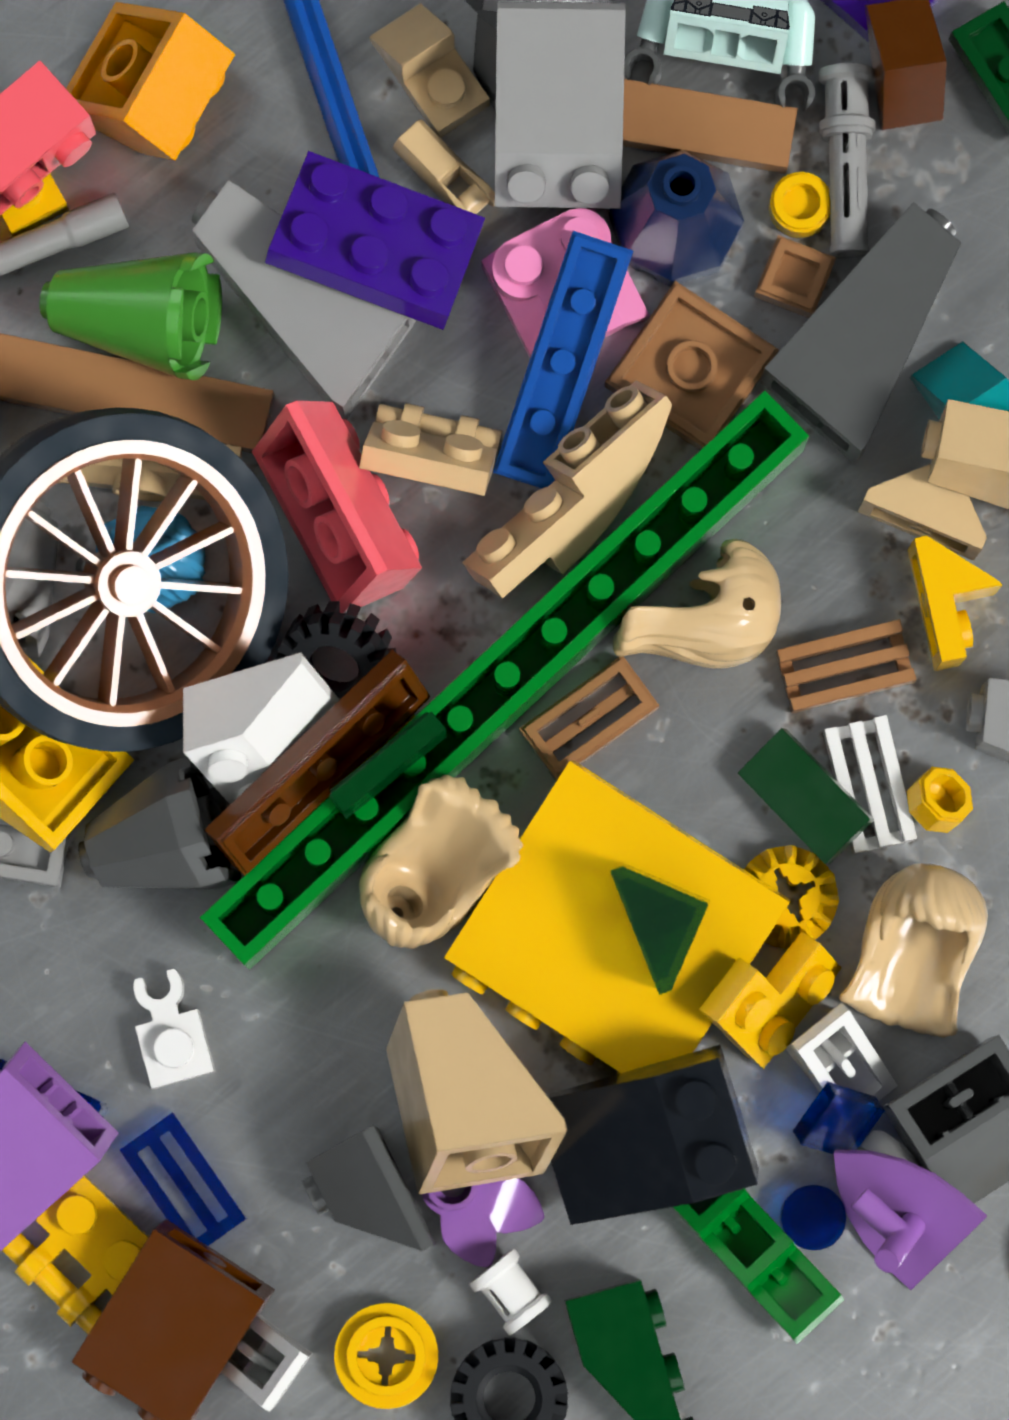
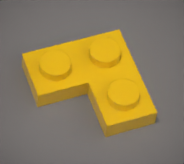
(763, 1012)

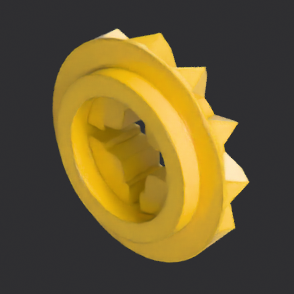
(818, 903)
(362, 1376)

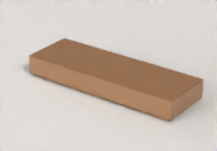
(708, 126)

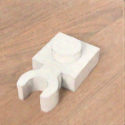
(174, 1042)

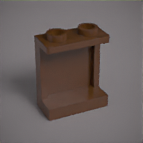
(171, 1325)

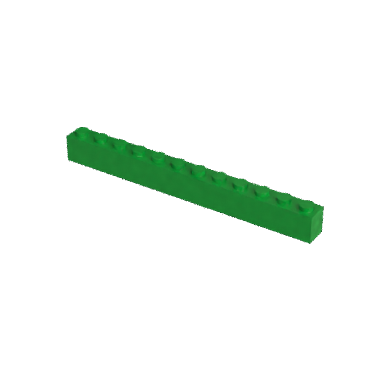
(517, 671)

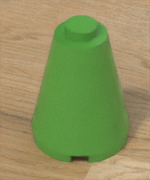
(140, 310)

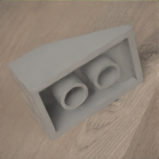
(559, 104)

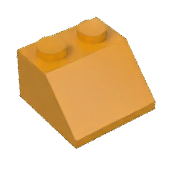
(149, 78)

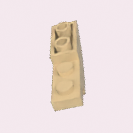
(593, 480)

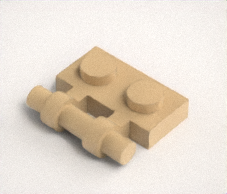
(431, 448)

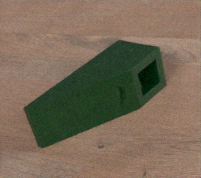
(622, 1350)

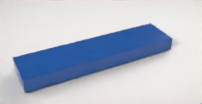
(563, 357)

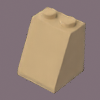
(466, 1097)

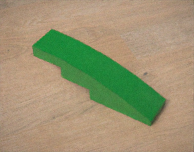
(763, 1260)

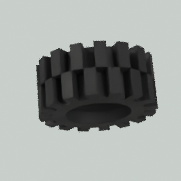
(338, 631)
(509, 1356)

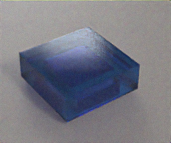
(838, 1119)

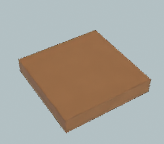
(698, 361)

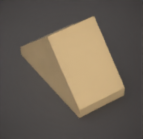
(926, 511)

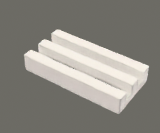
(857, 732)

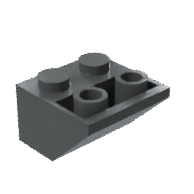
(960, 1120)

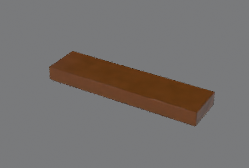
(318, 762)

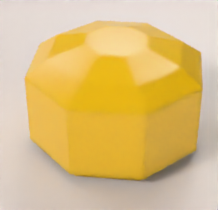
(939, 799)

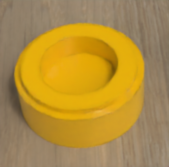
(800, 205)

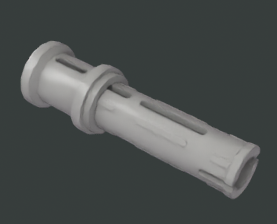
(841, 128)

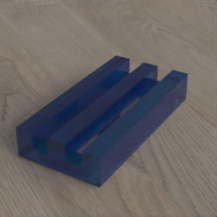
(152, 1138)

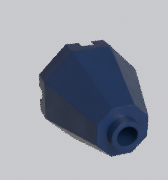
(677, 217)

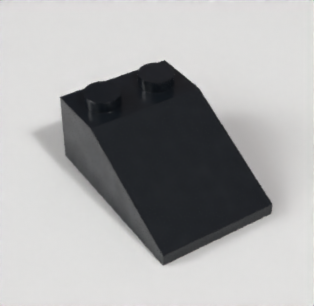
(652, 1139)

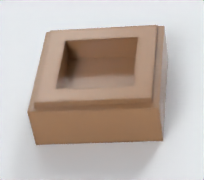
(794, 277)

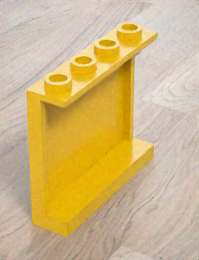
(563, 944)

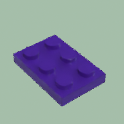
(375, 240)

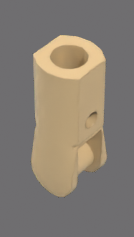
(441, 167)

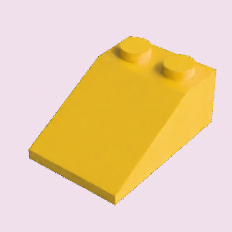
(49, 782)

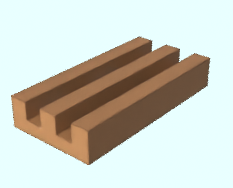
(897, 652)
(633, 686)

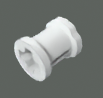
(511, 1292)

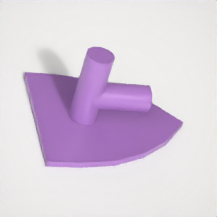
(903, 1212)

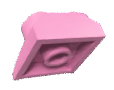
(528, 266)

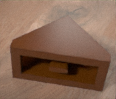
(906, 62)

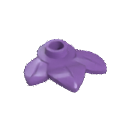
(481, 1212)

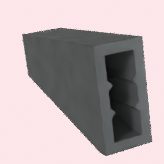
(858, 340)

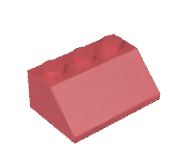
(335, 505)

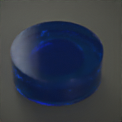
(813, 1217)

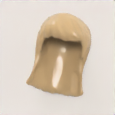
(724, 631)
(436, 863)
(918, 949)

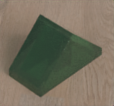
(662, 920)

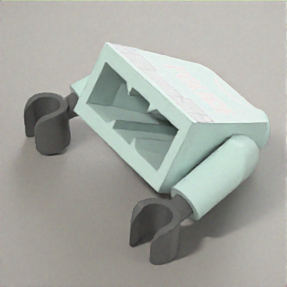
(731, 33)

